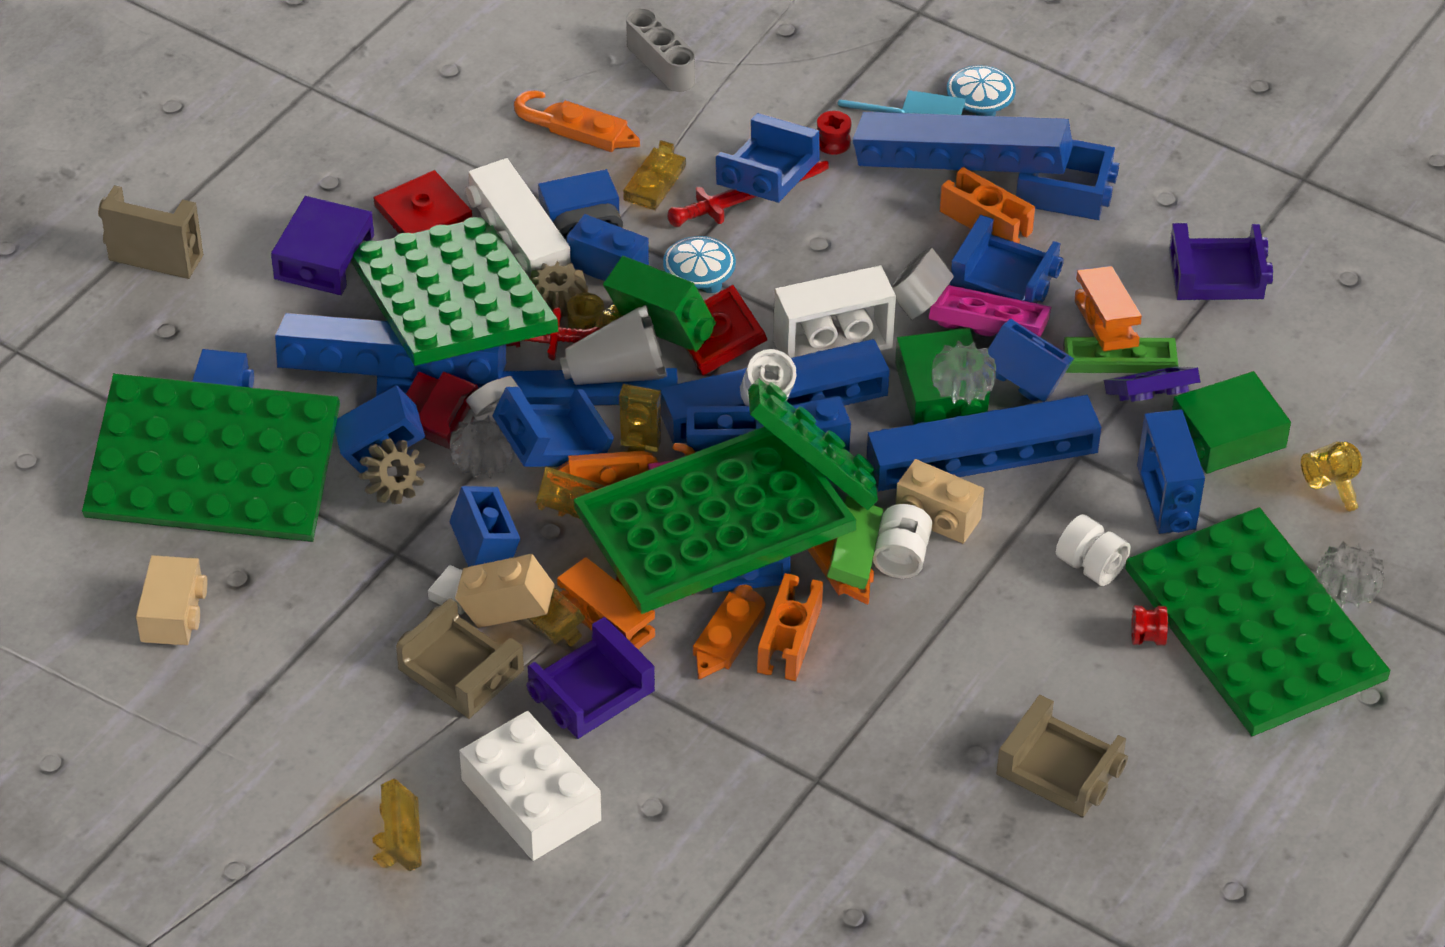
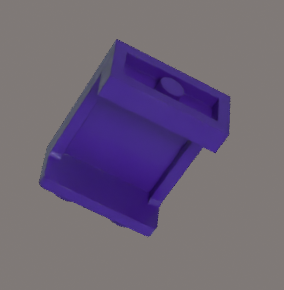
(320, 244)
(1219, 266)
(593, 680)

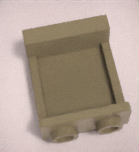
(150, 236)
(458, 660)
(1059, 759)

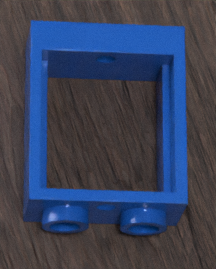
(1072, 197)
(1170, 471)

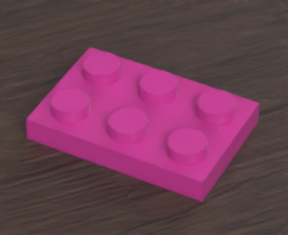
(986, 311)

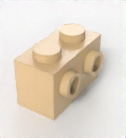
(948, 499)
(504, 591)
(170, 600)

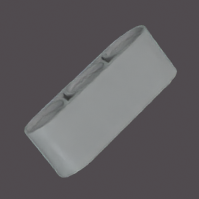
(660, 49)
(921, 283)

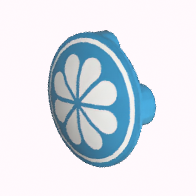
(983, 88)
(701, 261)

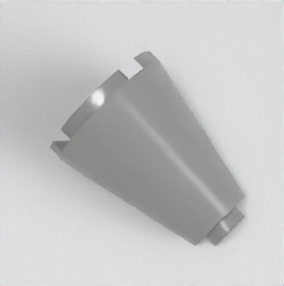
(616, 352)

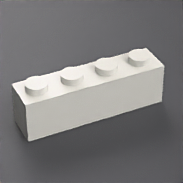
(516, 216)

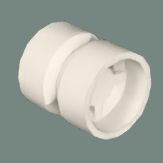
(769, 367)
(902, 541)
(1088, 546)

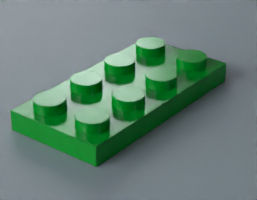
(818, 448)

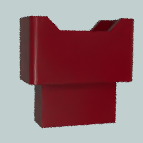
(440, 404)

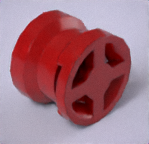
(834, 132)
(1149, 625)

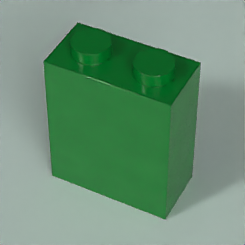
(671, 302)
(914, 366)
(1233, 421)

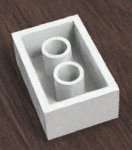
(834, 312)
(530, 785)

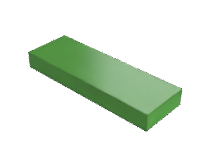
(1149, 356)
(854, 551)

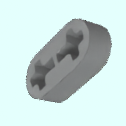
(487, 397)

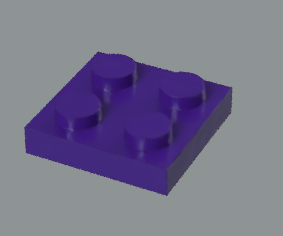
(1141, 385)

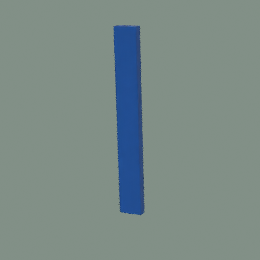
(551, 386)

